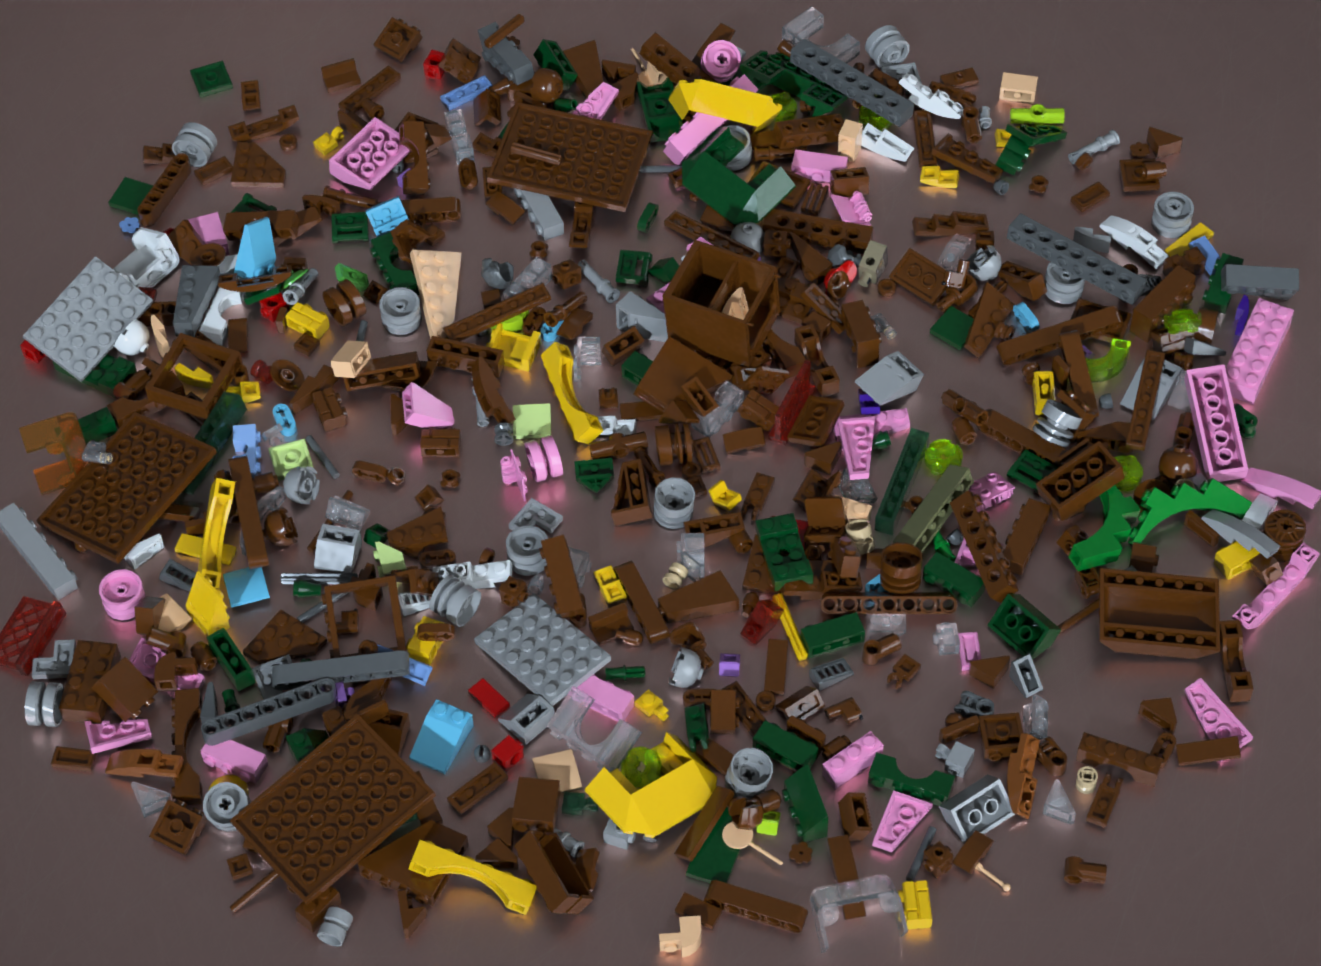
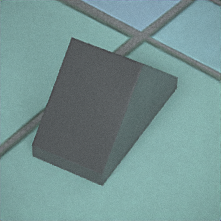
(1025, 675)

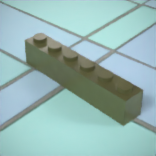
(935, 507)

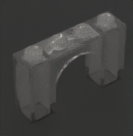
(812, 21)
(567, 725)

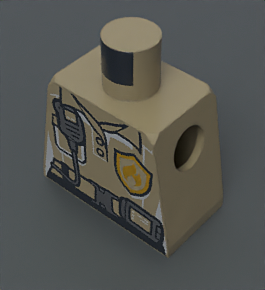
(872, 263)

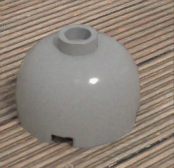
(750, 235)
(985, 264)
(301, 484)
(686, 668)

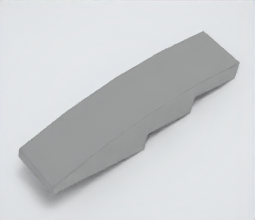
(1237, 530)

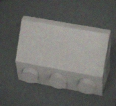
(977, 808)

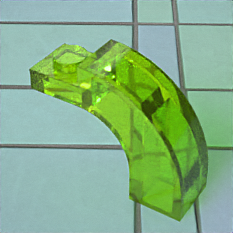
(1111, 364)

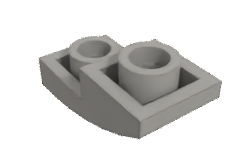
(1086, 238)

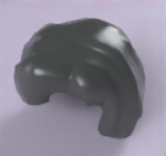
(839, 255)
(496, 274)

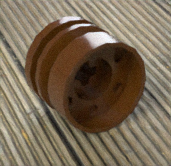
(673, 444)
(1286, 530)
(901, 568)

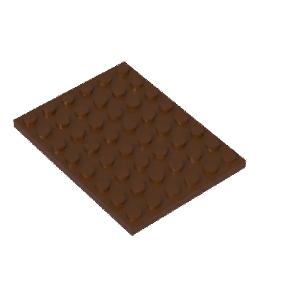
(596, 163)
(118, 502)
(332, 809)

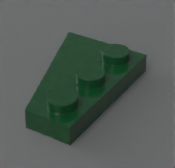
(1038, 135)

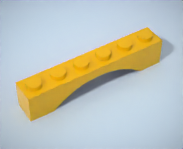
(559, 364)
(214, 531)
(433, 860)

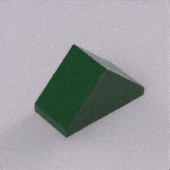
(664, 269)

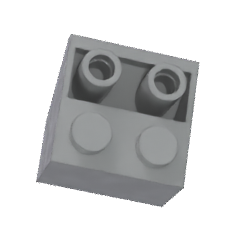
(337, 549)
(527, 717)

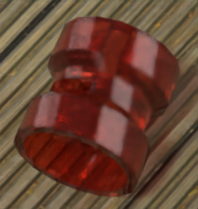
(261, 371)

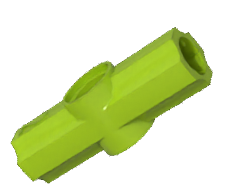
(1036, 115)

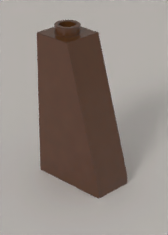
(586, 64)
(699, 599)

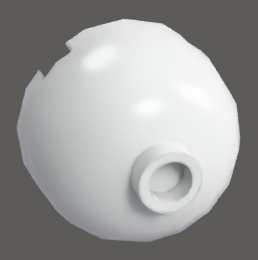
(134, 339)

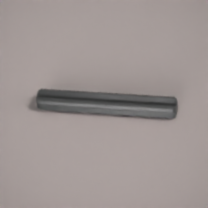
(318, 578)

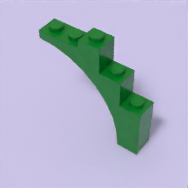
(1183, 497)
(1105, 544)

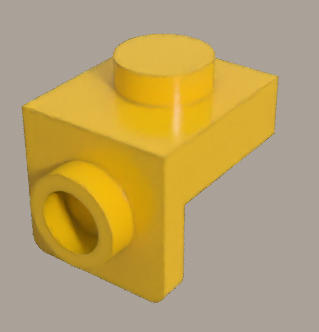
(723, 496)

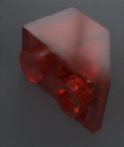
(761, 620)

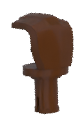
(958, 297)
(691, 637)
(745, 812)

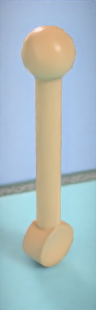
(1006, 887)

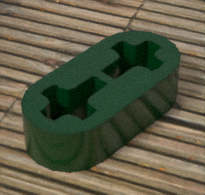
(647, 217)

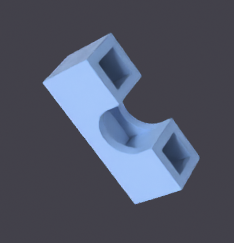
(246, 440)

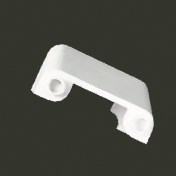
(151, 259)

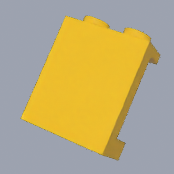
(517, 348)

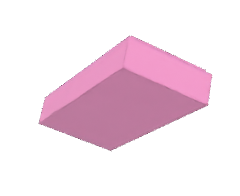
(969, 649)

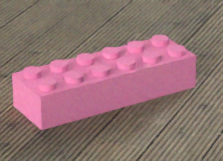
(702, 125)
(1257, 349)
(1216, 423)

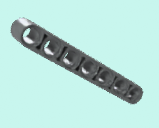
(342, 669)
(260, 715)

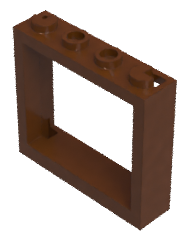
(220, 385)
(356, 586)

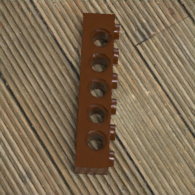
(671, 56)
(820, 230)
(978, 533)

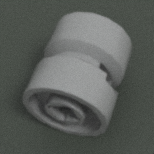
(335, 925)

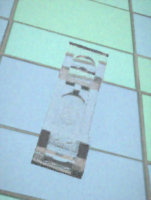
(954, 251)
(270, 501)

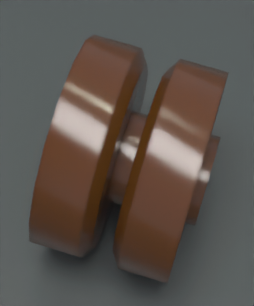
(344, 302)

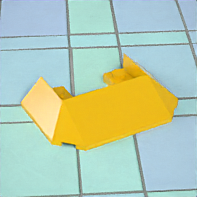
(725, 103)
(664, 801)

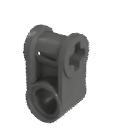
(974, 705)

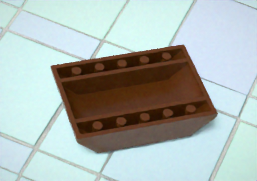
(1159, 613)

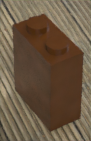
(125, 690)
(536, 804)

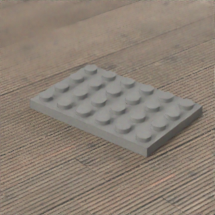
(87, 319)
(542, 649)

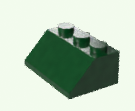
(1023, 626)
(304, 742)
(805, 805)

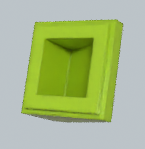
(769, 823)

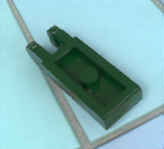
(697, 726)

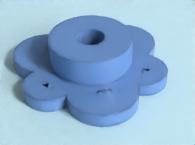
(130, 224)

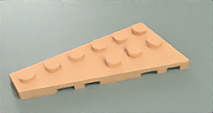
(438, 285)

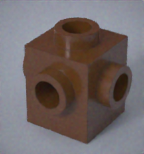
(776, 243)
(566, 274)
(1070, 537)
(513, 592)
(937, 859)

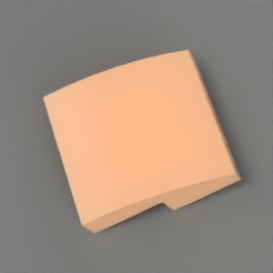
(737, 305)
(160, 336)
(173, 616)
(559, 767)

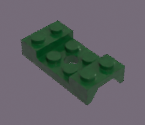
(660, 121)
(108, 375)
(781, 535)

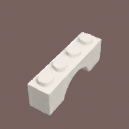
(214, 325)

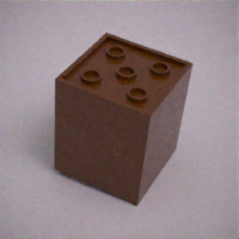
(702, 289)

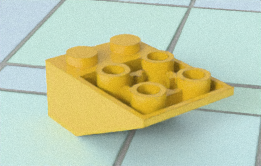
(207, 606)

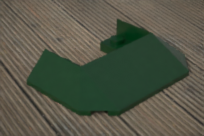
(780, 72)
(724, 191)

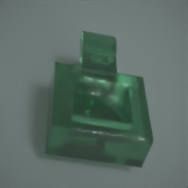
(575, 803)

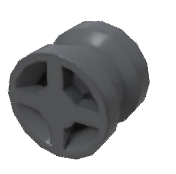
(503, 434)

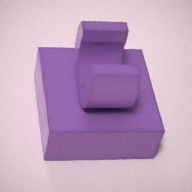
(343, 695)

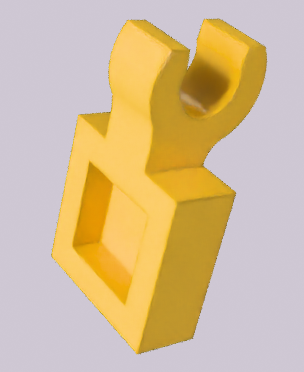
(327, 142)
(652, 704)

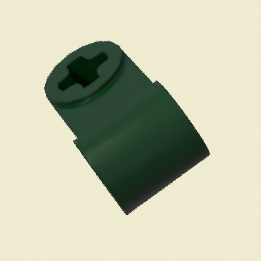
(1244, 420)

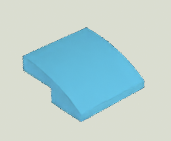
(386, 216)
(245, 586)

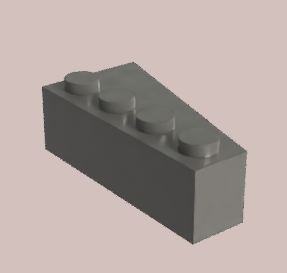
(506, 57)
(1260, 281)
(194, 293)

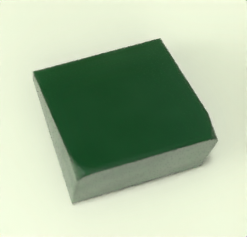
(376, 533)

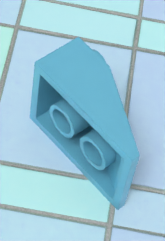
(256, 250)
(441, 736)

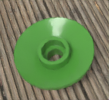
(294, 276)

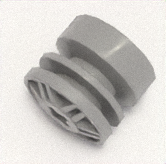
(1056, 426)
(673, 502)
(455, 600)
(749, 772)

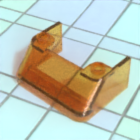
(57, 436)

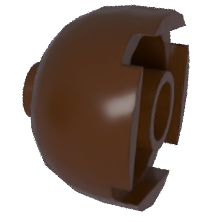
(546, 85)
(1178, 461)
(279, 528)

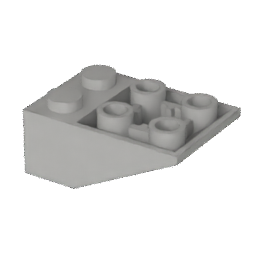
(646, 318)
(890, 378)
(1168, 380)

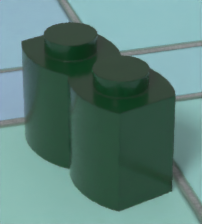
(1012, 155)

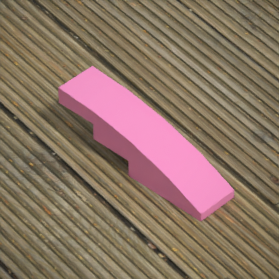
(1281, 486)

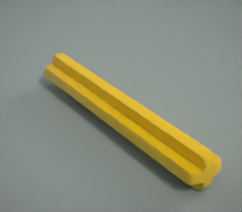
(791, 628)

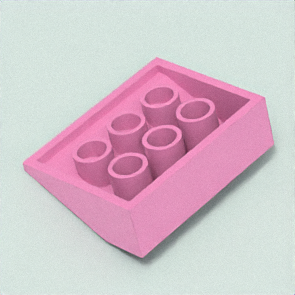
(368, 155)

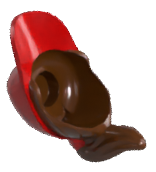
(839, 280)

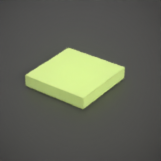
(531, 421)
(289, 456)

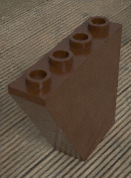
(673, 369)
(392, 862)

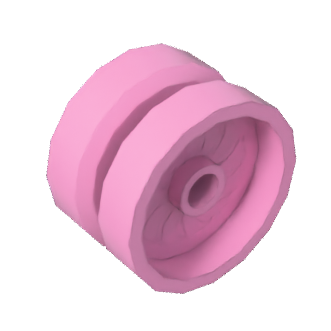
(722, 51)
(544, 458)
(121, 593)

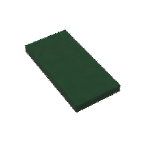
(714, 858)

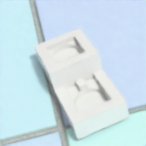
(612, 425)

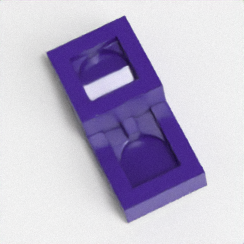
(1242, 315)
(867, 404)

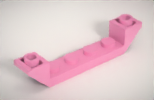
(1261, 607)

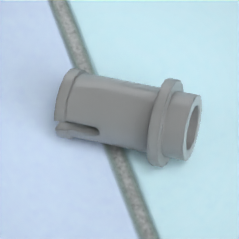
(985, 120)

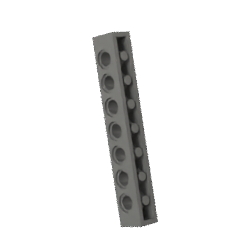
(852, 82)
(1076, 259)

